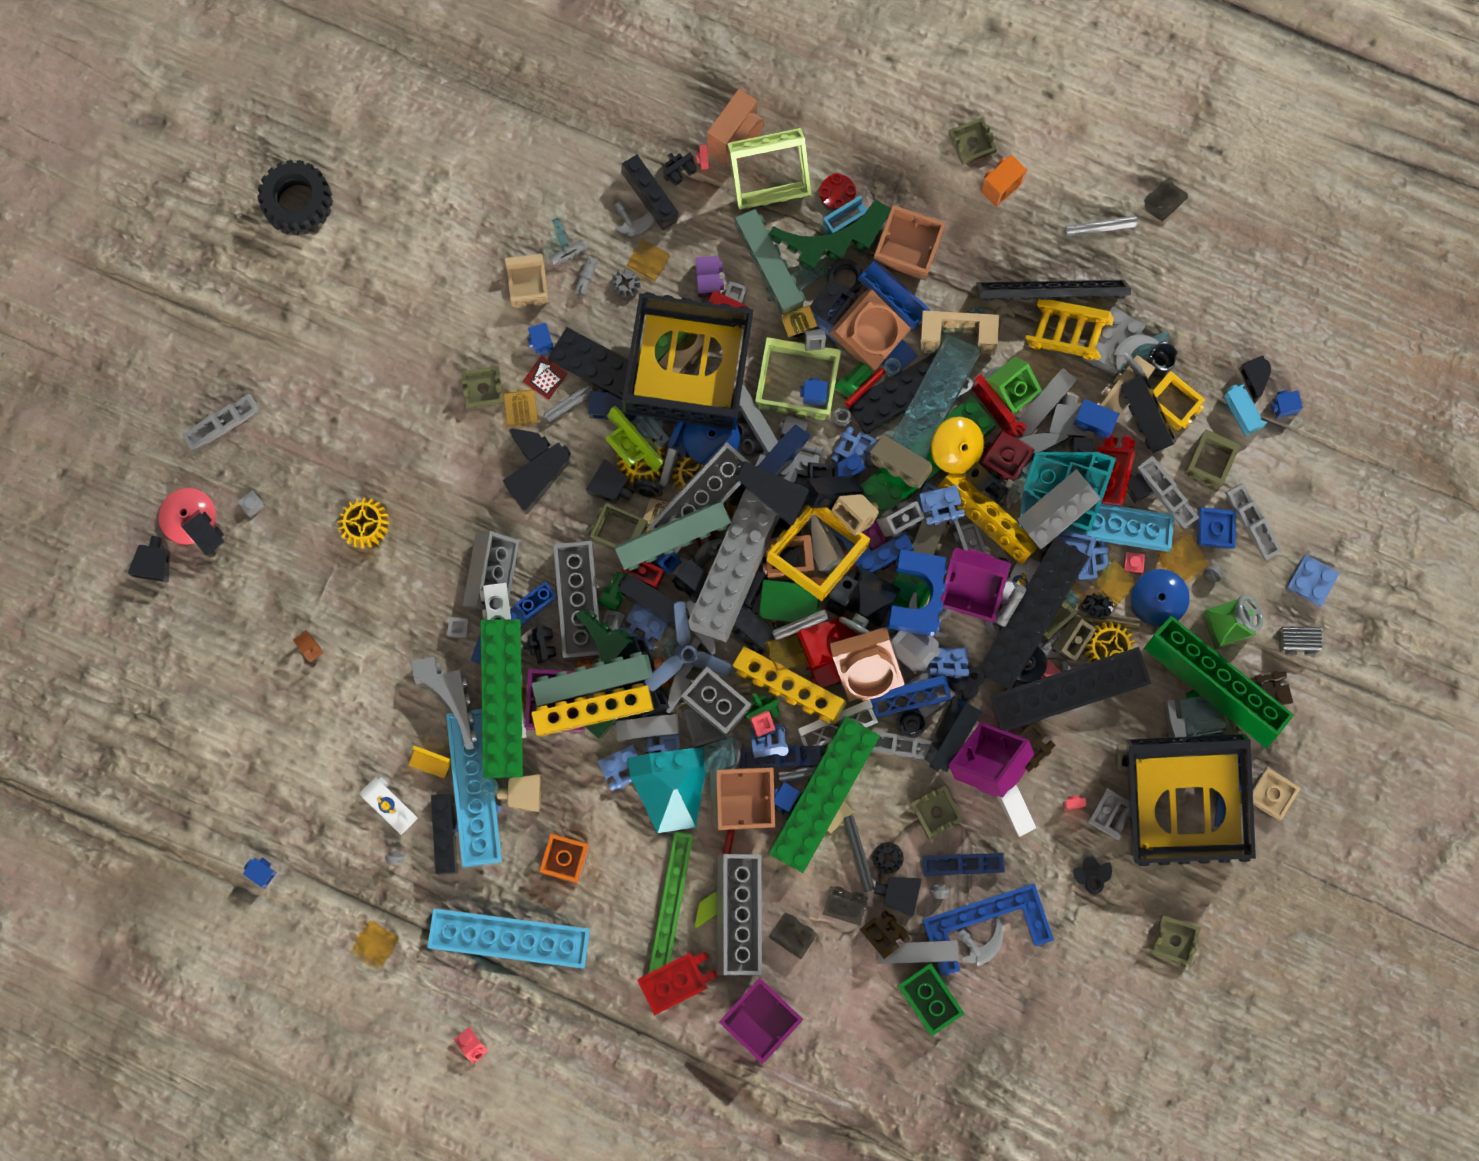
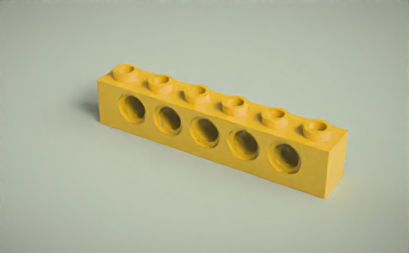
(992, 518)
(749, 658)
(542, 714)

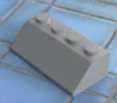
(753, 429)
(1059, 509)
(491, 563)

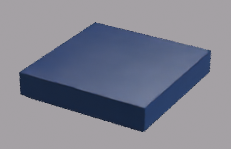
(1216, 528)

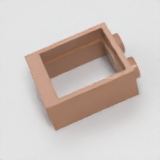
(808, 570)

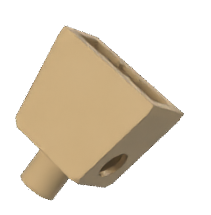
(855, 512)
(523, 793)

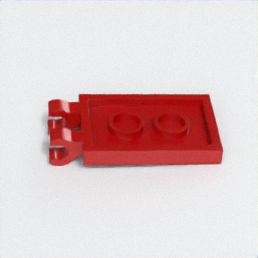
(997, 407)
(1121, 470)
(817, 640)
(675, 982)

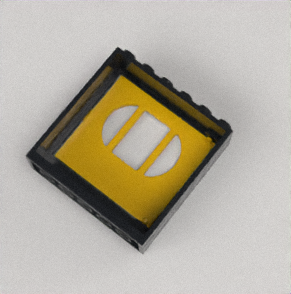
(684, 396)
(1187, 771)

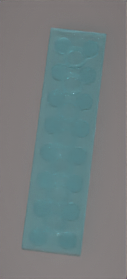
(936, 395)

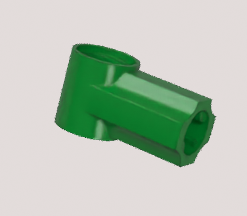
(853, 381)
(611, 596)

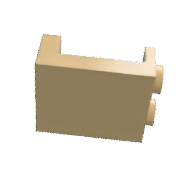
(527, 280)

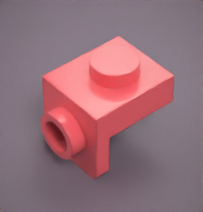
(470, 1045)

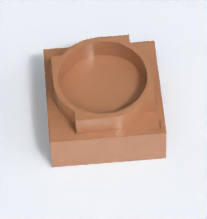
(735, 123)
(909, 242)
(869, 330)
(867, 665)
(742, 798)

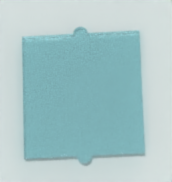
(720, 755)

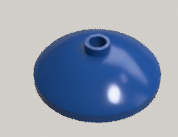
(701, 446)
(1146, 601)

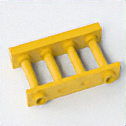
(1068, 311)

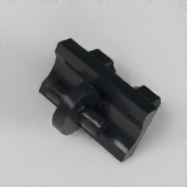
(676, 165)
(537, 645)

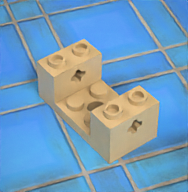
(983, 324)

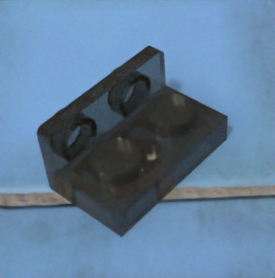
(845, 905)

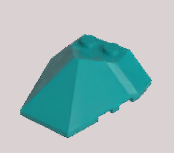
(1053, 467)
(670, 786)

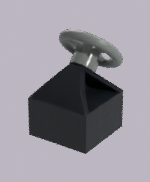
(870, 602)

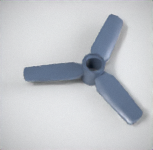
(697, 658)

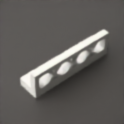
(850, 712)

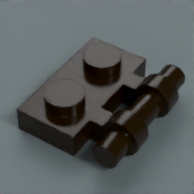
(1279, 692)
(1035, 736)
(880, 938)

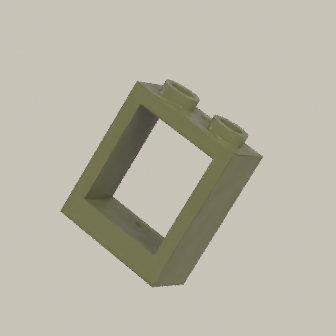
(1217, 442)
(603, 514)

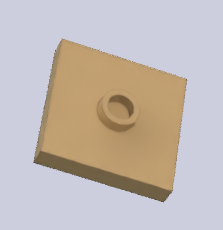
(1274, 793)

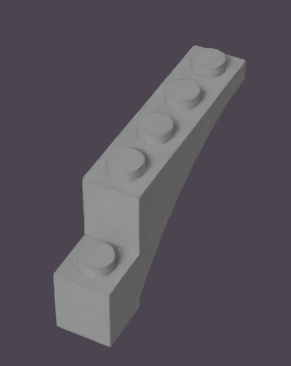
(450, 690)

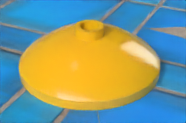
(948, 442)

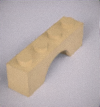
(684, 357)
(1112, 395)

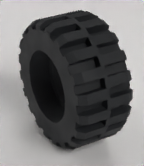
(284, 177)

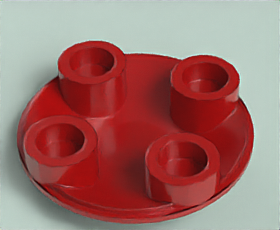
(837, 191)

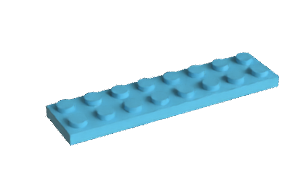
(1122, 526)
(475, 811)
(508, 938)

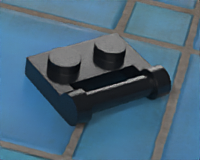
(827, 299)

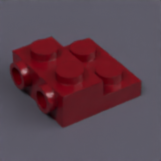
(1007, 456)

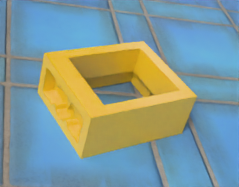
(1173, 421)

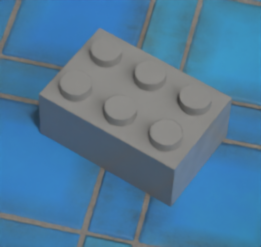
(1111, 337)
(716, 701)

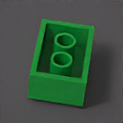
(930, 999)

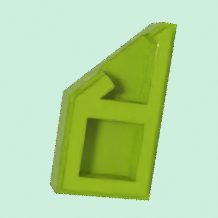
(706, 910)

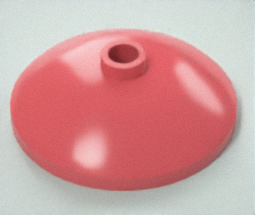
(172, 507)

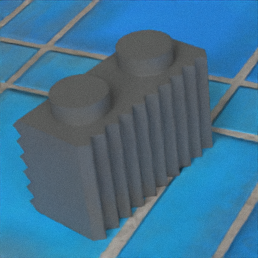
(1300, 640)

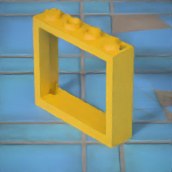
(786, 537)

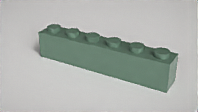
(769, 263)
(672, 534)
(592, 680)

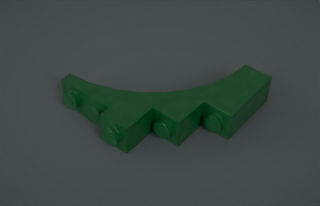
(835, 244)
(610, 646)

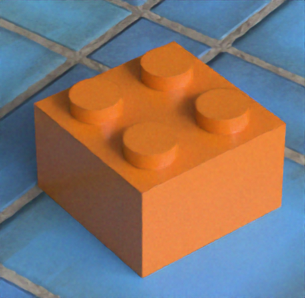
(1003, 180)
(564, 858)

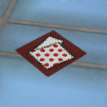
(545, 377)

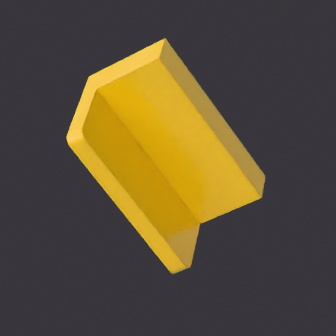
(430, 762)

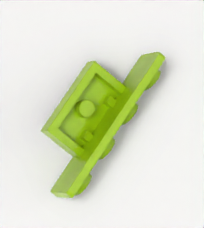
(630, 443)

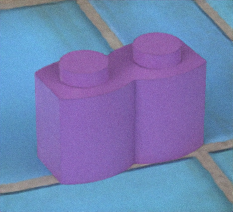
(708, 275)

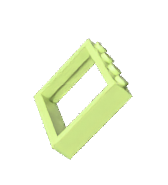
(765, 144)
(797, 349)

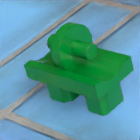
(769, 705)

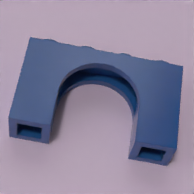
(932, 571)

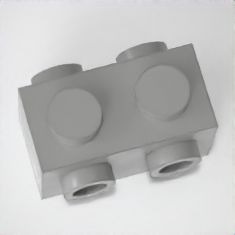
(903, 517)

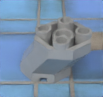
(913, 649)

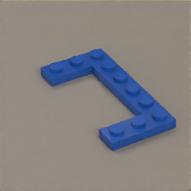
(886, 553)
(1022, 898)

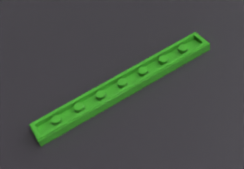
(671, 900)

